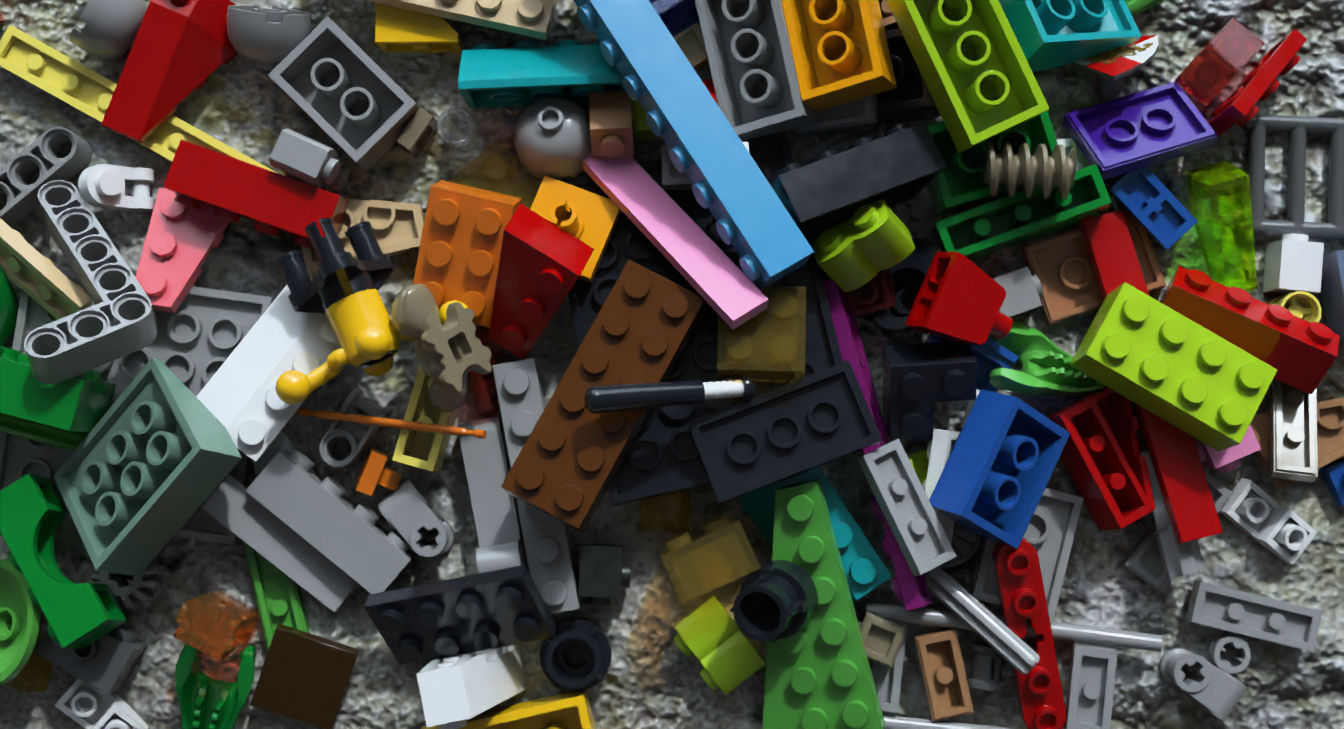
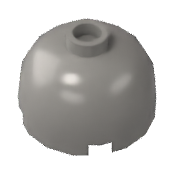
(109, 26)
(266, 33)
(553, 137)

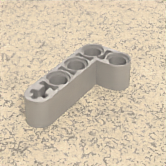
(493, 508)

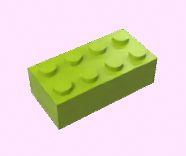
(970, 66)
(1173, 367)

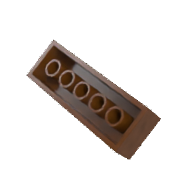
(578, 452)

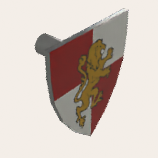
(1118, 64)

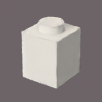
(1293, 265)

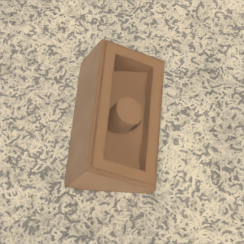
(943, 674)

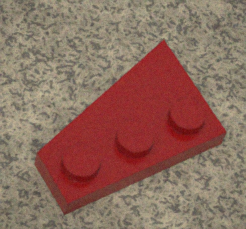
(1258, 84)

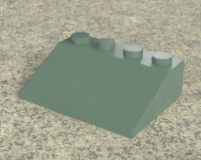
(144, 470)

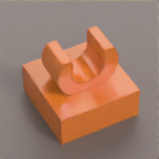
(375, 473)

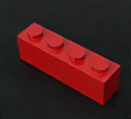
(251, 193)
(1269, 332)

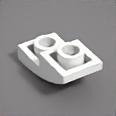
(1267, 521)
(97, 709)

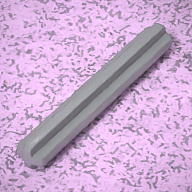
(981, 620)

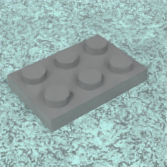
(1051, 535)

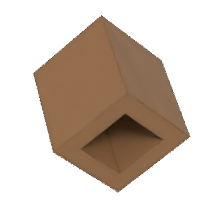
(611, 124)

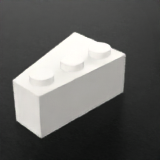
(469, 684)

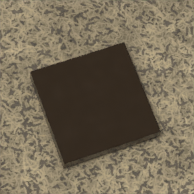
(304, 677)

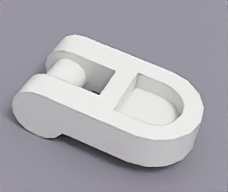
(105, 187)

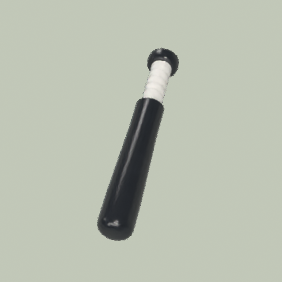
(651, 395)

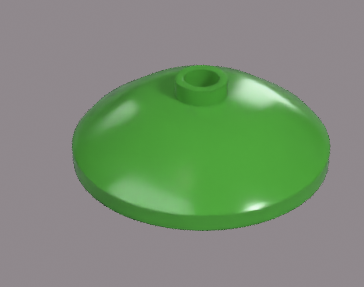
(18, 622)

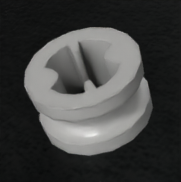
(1240, 662)

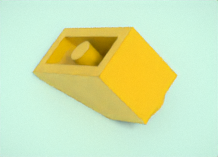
(413, 32)

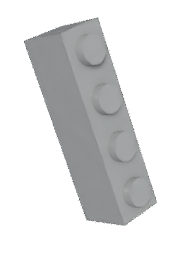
(330, 521)

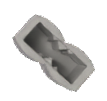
(309, 161)

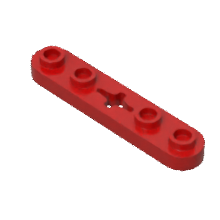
(1024, 598)

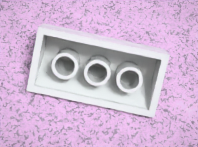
(244, 386)

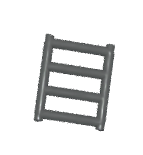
(1297, 128)

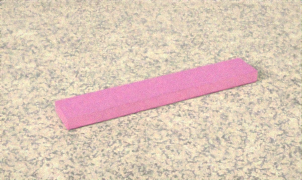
(678, 238)

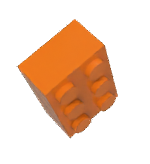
(463, 245)

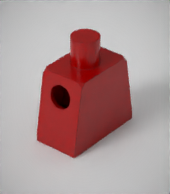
(959, 302)

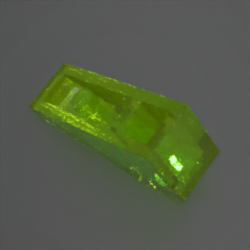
(1225, 224)

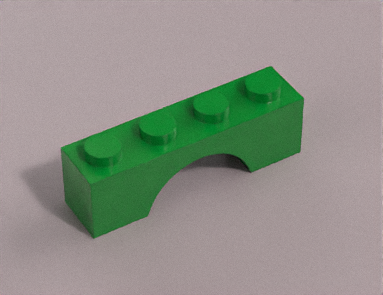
(29, 525)

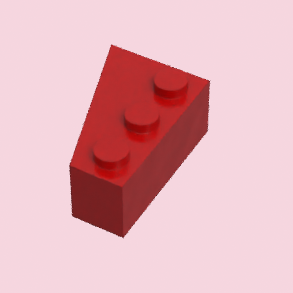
(533, 279)
(1106, 458)

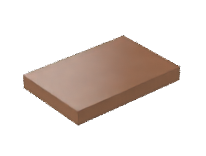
(1068, 274)

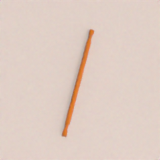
(443, 429)

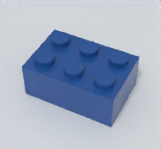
(999, 468)

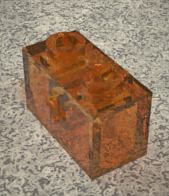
(216, 624)

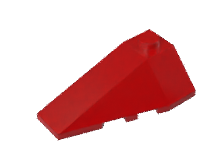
(169, 58)

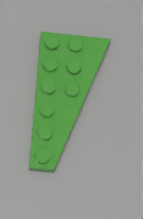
(822, 670)

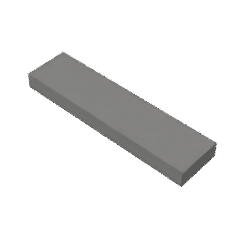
(278, 543)

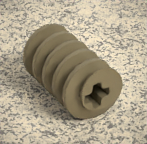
(1030, 170)

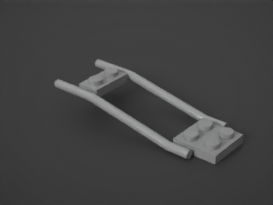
(1089, 679)

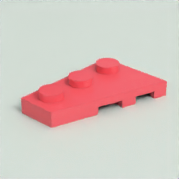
(176, 249)

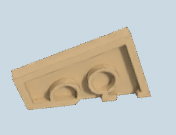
(394, 224)

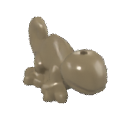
(443, 350)

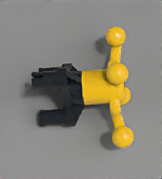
(350, 299)

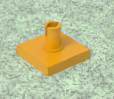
(581, 214)

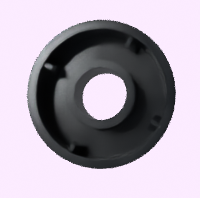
(787, 586)
(572, 676)

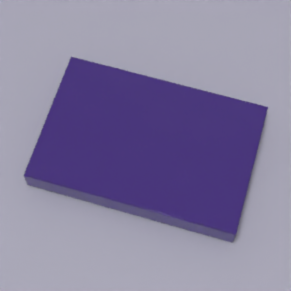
(1139, 130)

